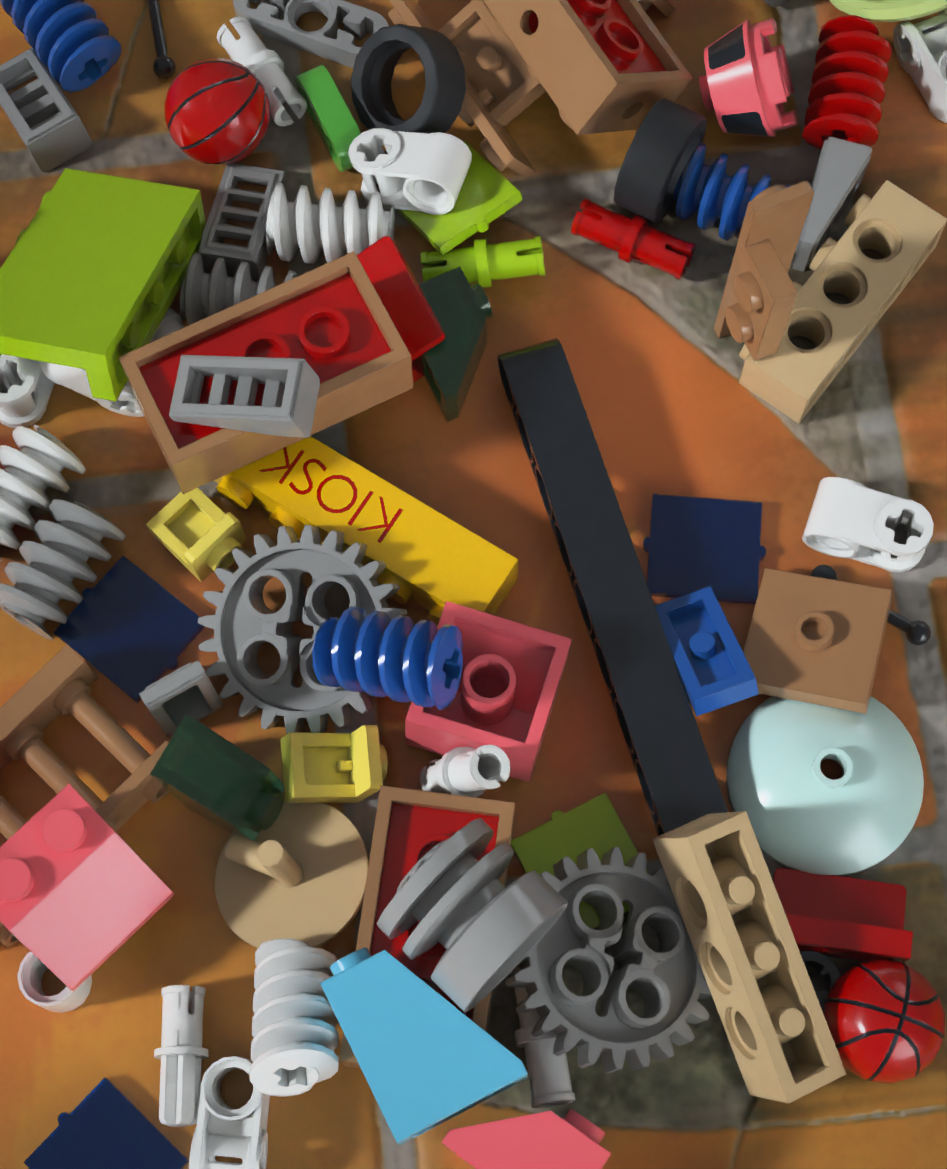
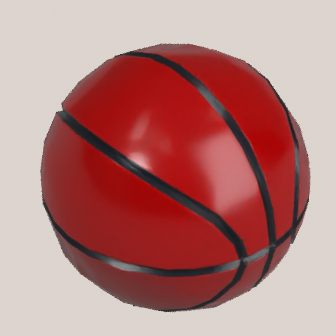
(217, 111)
(885, 1021)

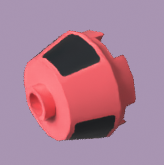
(748, 81)

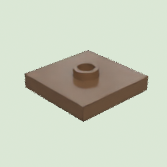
(817, 639)

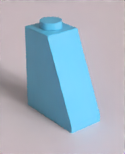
(414, 1044)

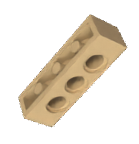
(905, 236)
(749, 956)

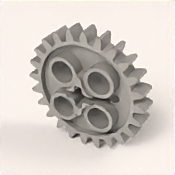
(246, 623)
(665, 979)

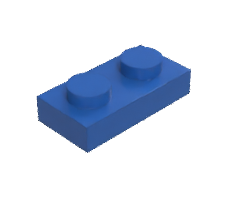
(706, 651)

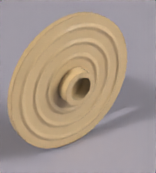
(295, 878)

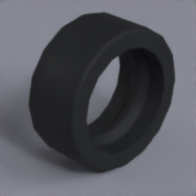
(375, 70)
(658, 158)

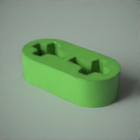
(328, 114)

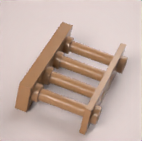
(64, 689)

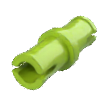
(488, 261)

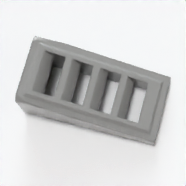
(60, 130)
(834, 183)
(222, 210)
(286, 403)
(181, 694)

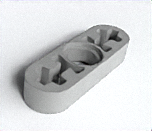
(323, 42)

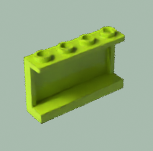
(97, 272)

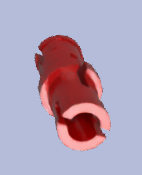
(633, 238)

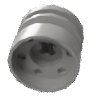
(471, 913)

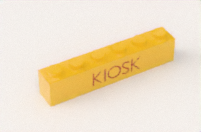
(421, 548)

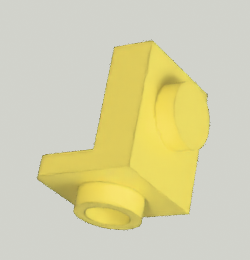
(197, 533)
(333, 766)

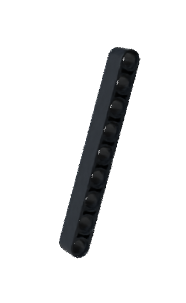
(610, 587)

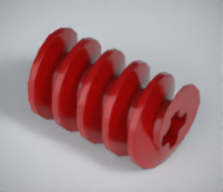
(847, 83)

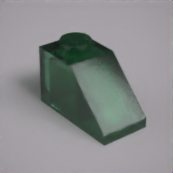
(463, 317)
(219, 780)

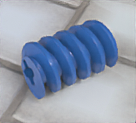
(66, 39)
(715, 193)
(389, 657)

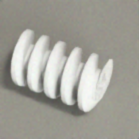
(324, 225)
(28, 475)
(292, 1018)

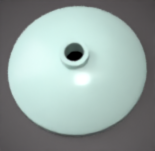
(816, 820)

